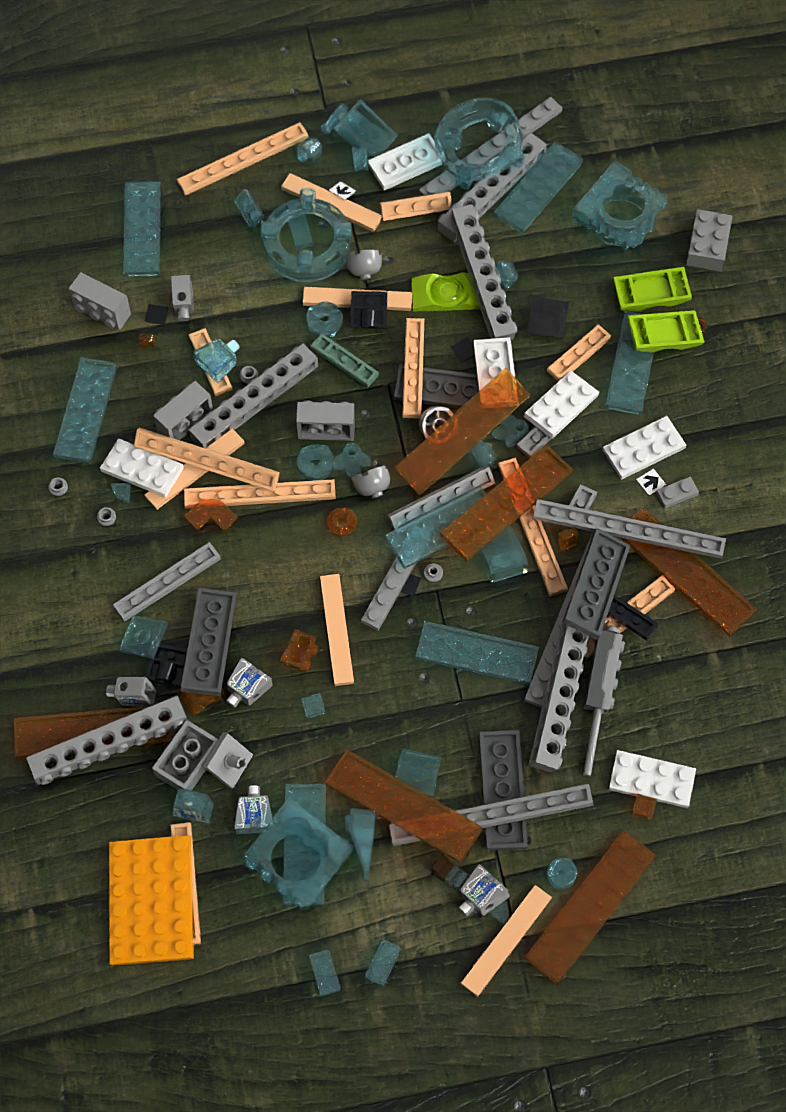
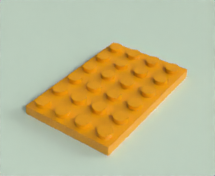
(151, 900)

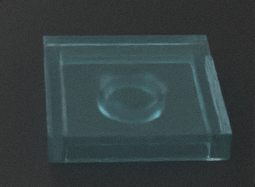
(143, 636)

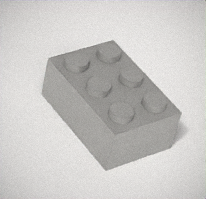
(709, 240)
(99, 301)
(182, 411)
(325, 420)
(184, 757)

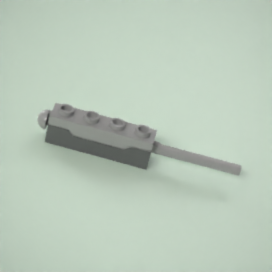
(601, 684)

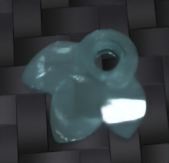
(508, 432)
(352, 463)

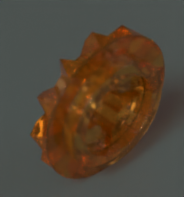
(343, 528)

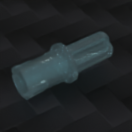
(334, 118)

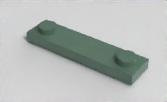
(344, 360)

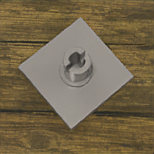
(227, 760)

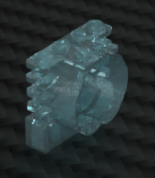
(619, 184)
(295, 820)

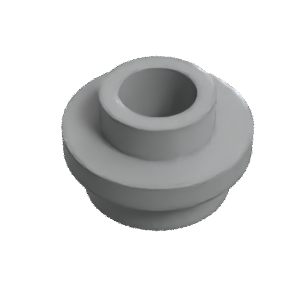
(246, 371)
(58, 482)
(106, 512)
(433, 577)

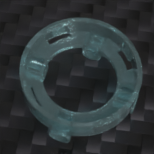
(449, 137)
(306, 266)

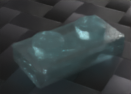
(248, 208)
(383, 962)
(324, 973)

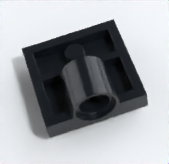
(369, 309)
(547, 317)
(167, 665)

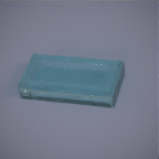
(300, 231)

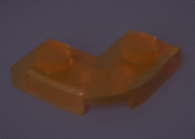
(208, 509)

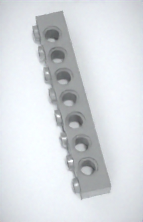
(501, 184)
(468, 216)
(264, 396)
(96, 738)
(540, 757)

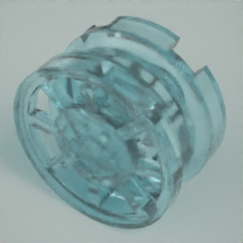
(360, 158)
(562, 873)

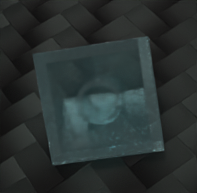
(419, 770)

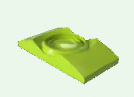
(652, 289)
(443, 293)
(665, 331)

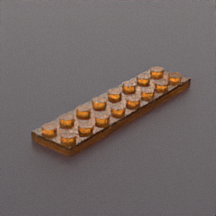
(462, 431)
(506, 503)
(696, 581)
(46, 731)
(404, 806)
(590, 907)

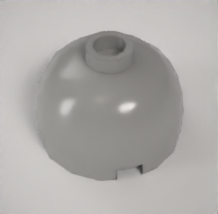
(364, 263)
(432, 419)
(372, 482)

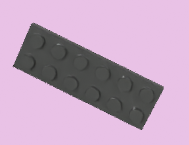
(442, 387)
(596, 583)
(209, 642)
(502, 782)

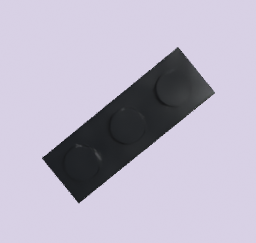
(632, 618)

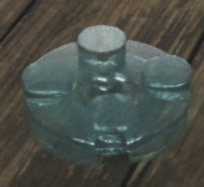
(334, 317)
(313, 452)

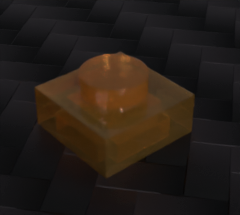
(568, 538)
(644, 806)

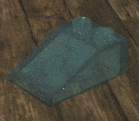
(364, 128)
(504, 556)
(361, 831)

